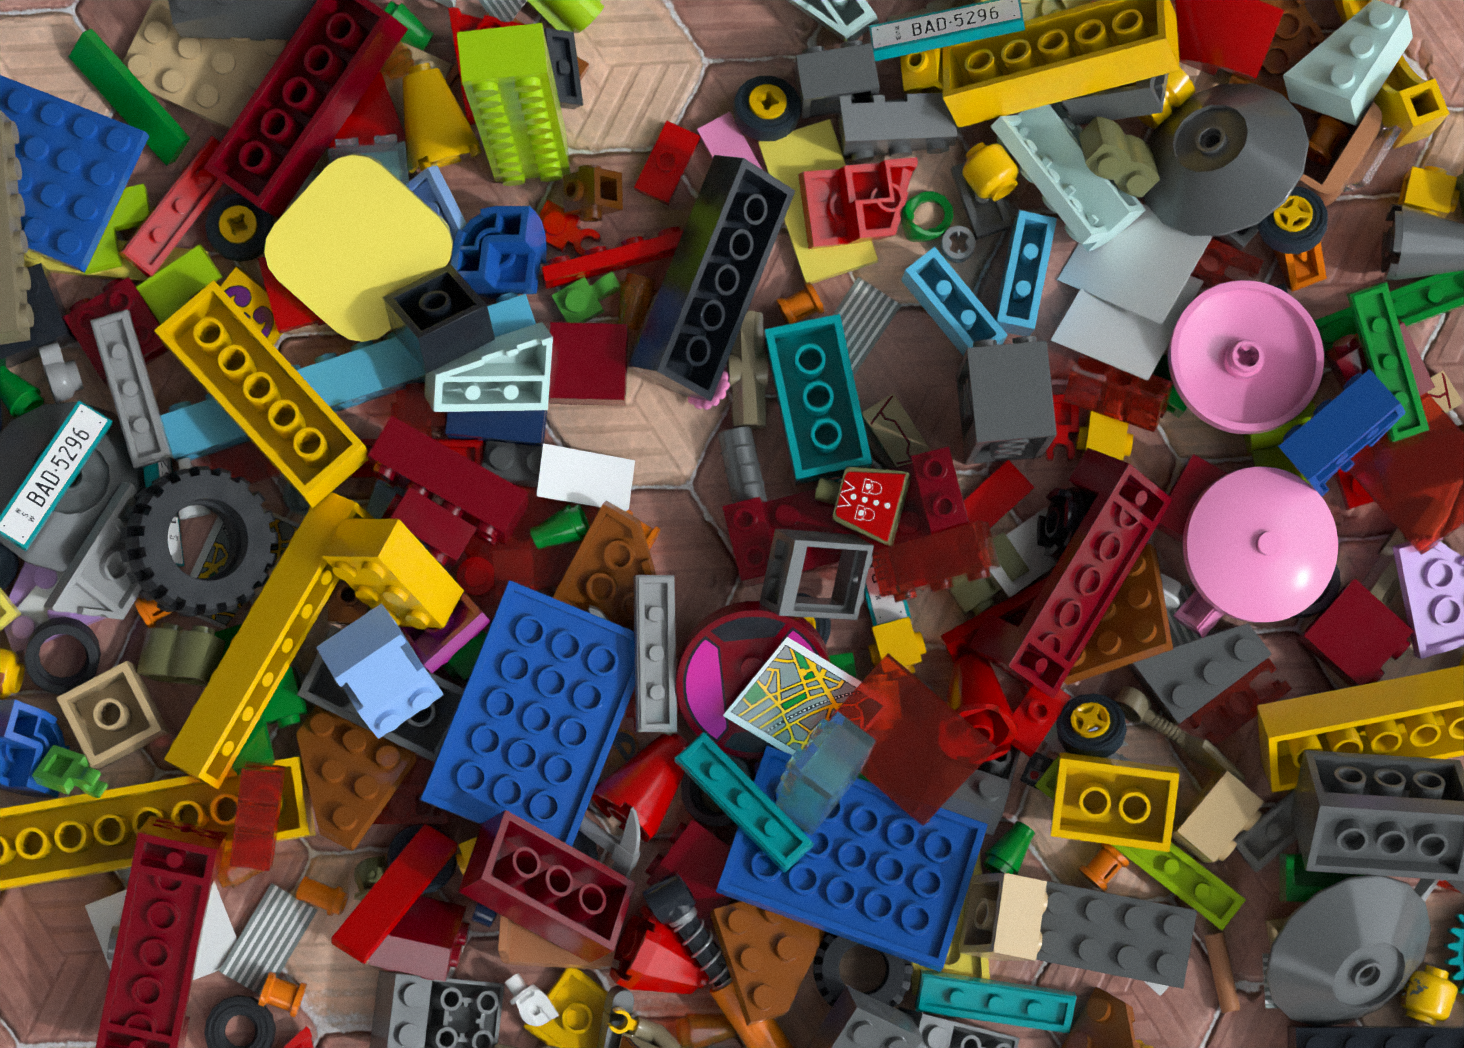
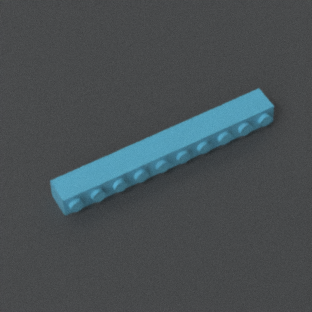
(339, 380)

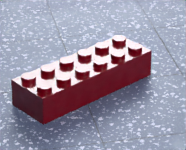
(305, 101)

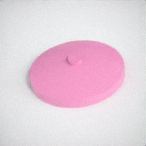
(1245, 357)
(1260, 544)

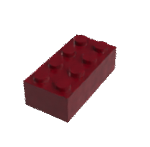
(449, 479)
(547, 886)

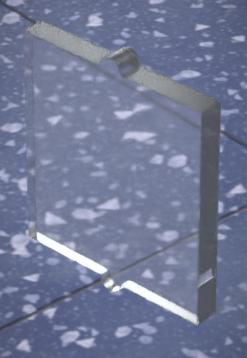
(1373, 158)

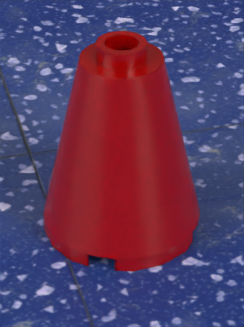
(981, 702)
(645, 783)

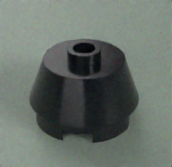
(1062, 520)

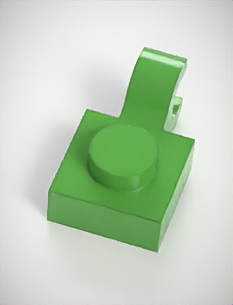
(581, 301)
(65, 769)

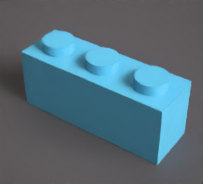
(1024, 272)
(950, 302)

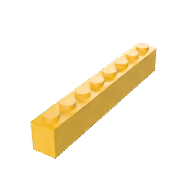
(262, 647)

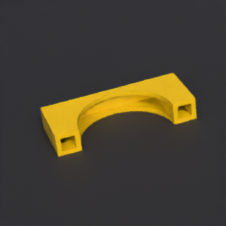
(1404, 96)

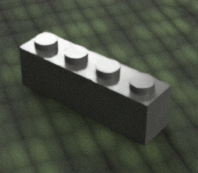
(239, 18)

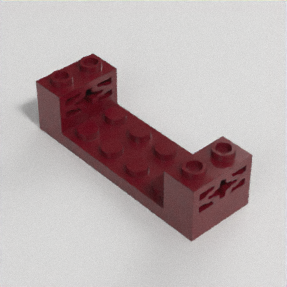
(930, 507)
(1084, 578)
(160, 935)

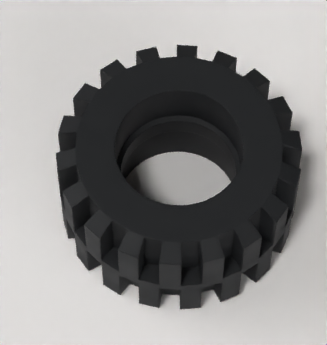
(830, 984)

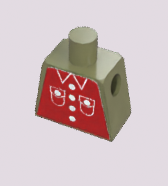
(867, 501)

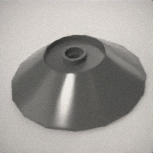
(1240, 178)
(84, 502)
(1348, 950)

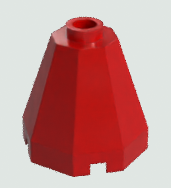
(655, 958)

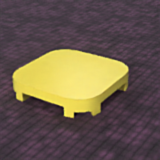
(354, 242)

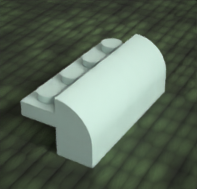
(1052, 158)

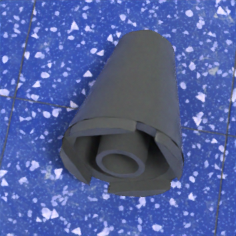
(1420, 244)

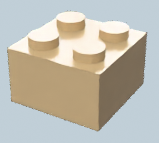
(113, 715)
(1216, 818)
(1003, 917)

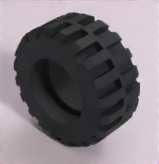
(247, 532)

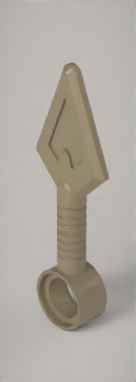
(1138, 709)

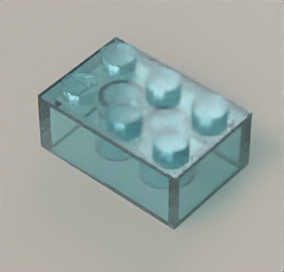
(823, 771)

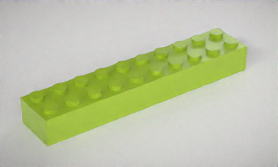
(515, 102)

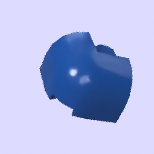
(501, 251)
(24, 742)

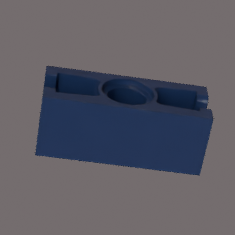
(514, 427)

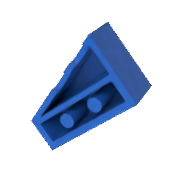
(1341, 429)

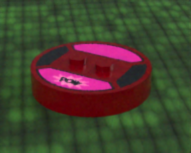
(724, 658)

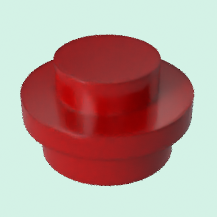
(476, 576)

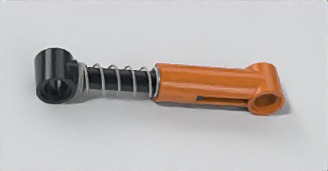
(674, 905)

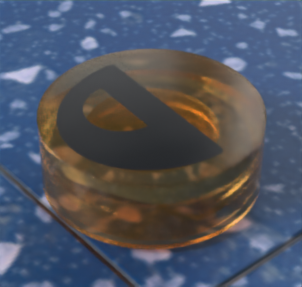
(623, 748)

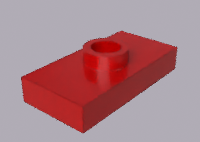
(667, 163)
(1036, 717)

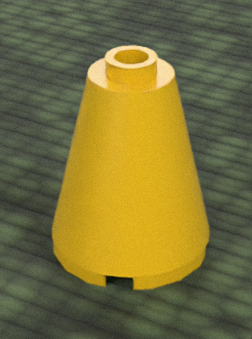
(434, 121)

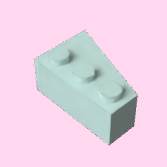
(842, 17)
(1351, 63)
(498, 376)

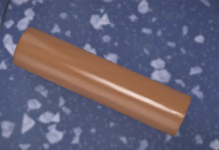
(1222, 972)

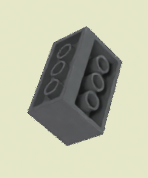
(1005, 401)
(1380, 815)

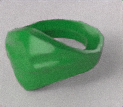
(914, 232)

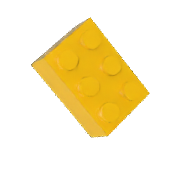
(394, 569)
(1114, 802)

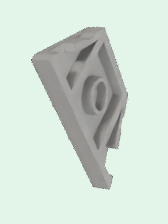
(96, 577)

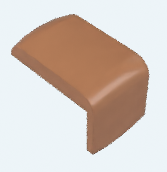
(1347, 159)
(526, 948)

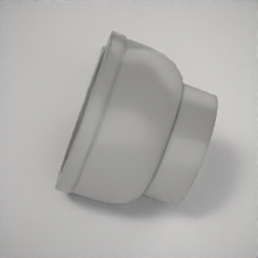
(61, 375)

